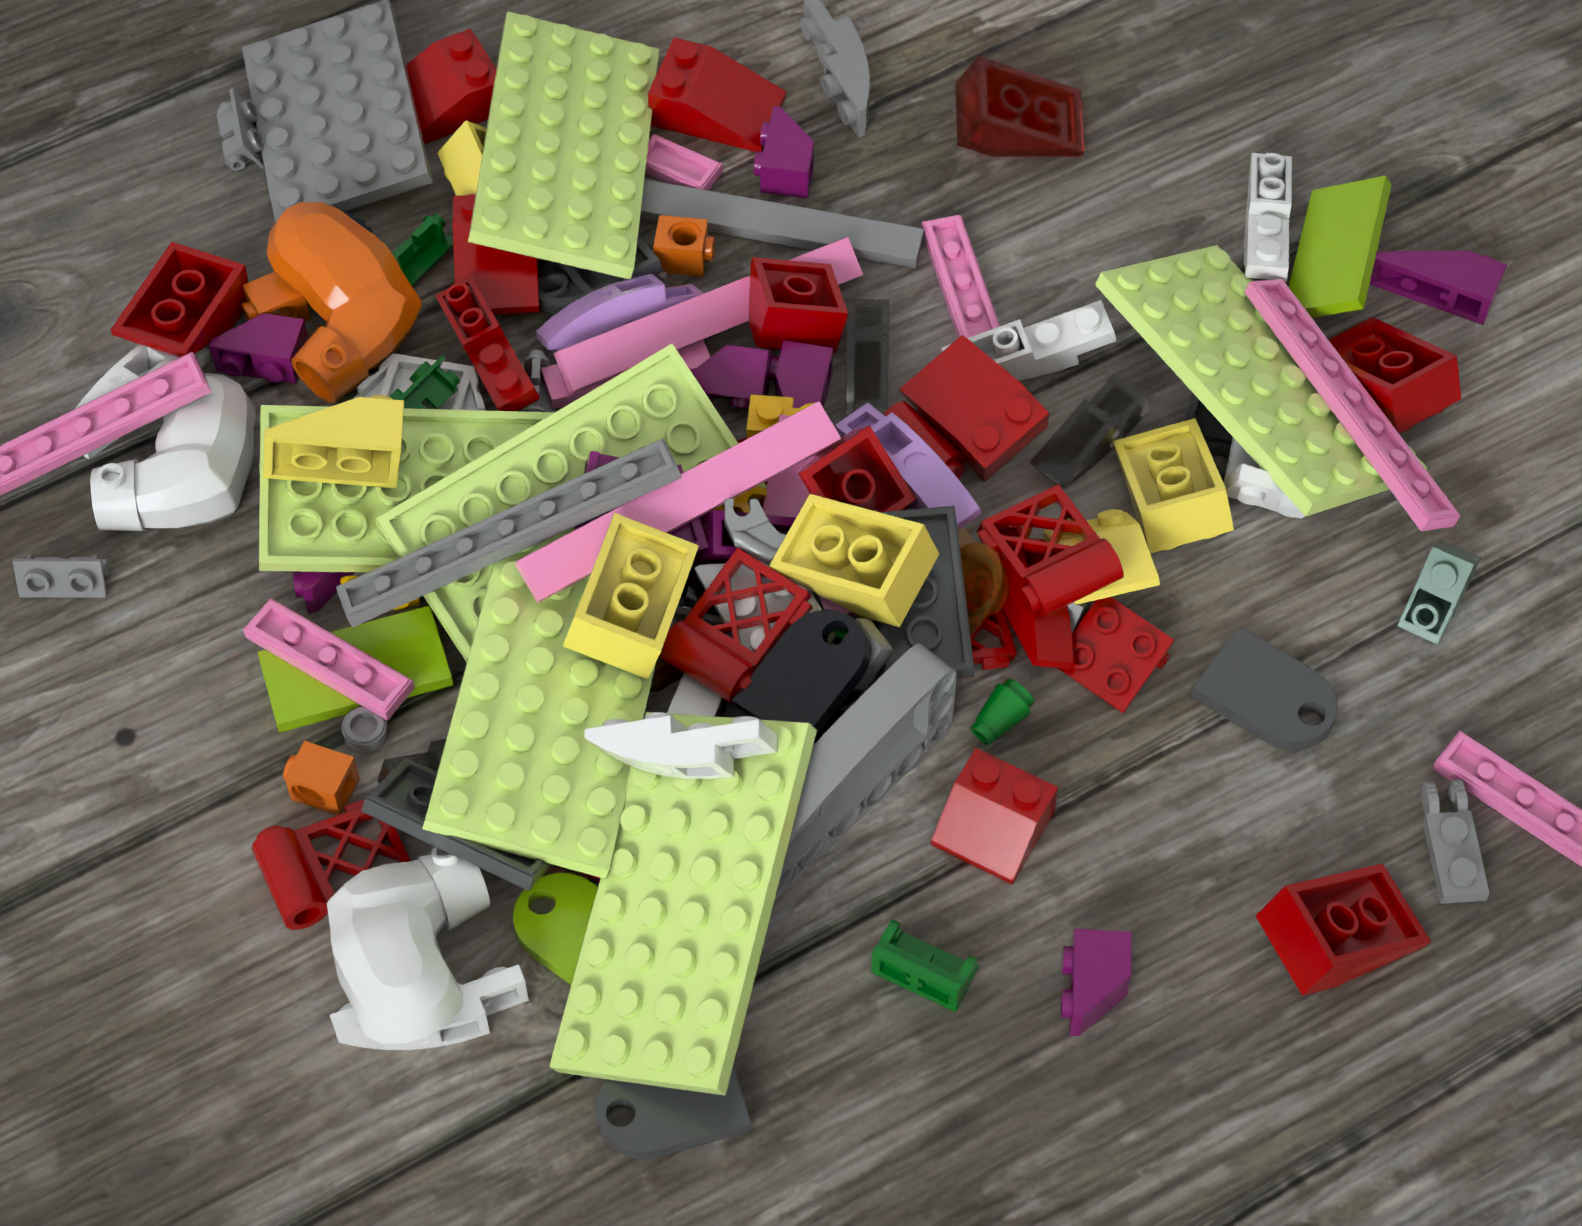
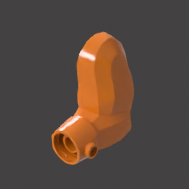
(351, 285)

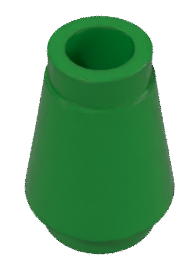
(1002, 711)

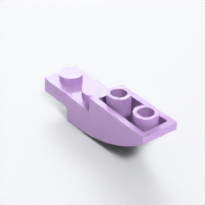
(610, 309)
(917, 463)

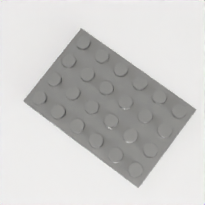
(337, 112)

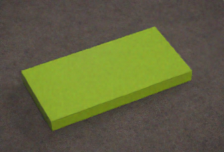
(1339, 246)
(401, 641)

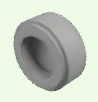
(364, 730)

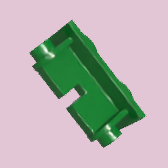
(423, 248)
(429, 384)

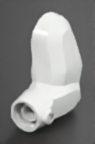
(196, 468)
(388, 944)

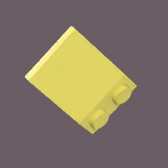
(339, 444)
(1174, 485)
(857, 558)
(631, 596)

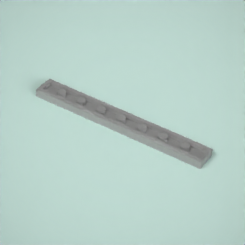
(783, 223)
(508, 532)

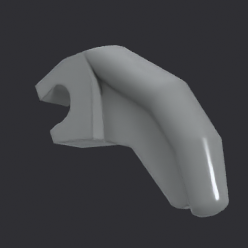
(753, 532)

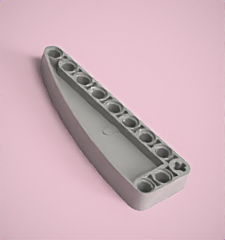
(869, 753)

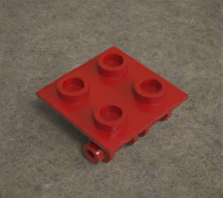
(1116, 652)

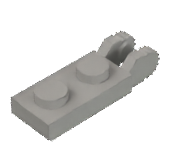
(1453, 846)

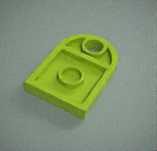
(557, 936)

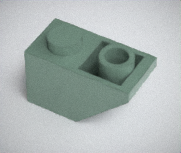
(1438, 591)

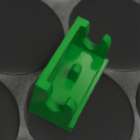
(922, 967)

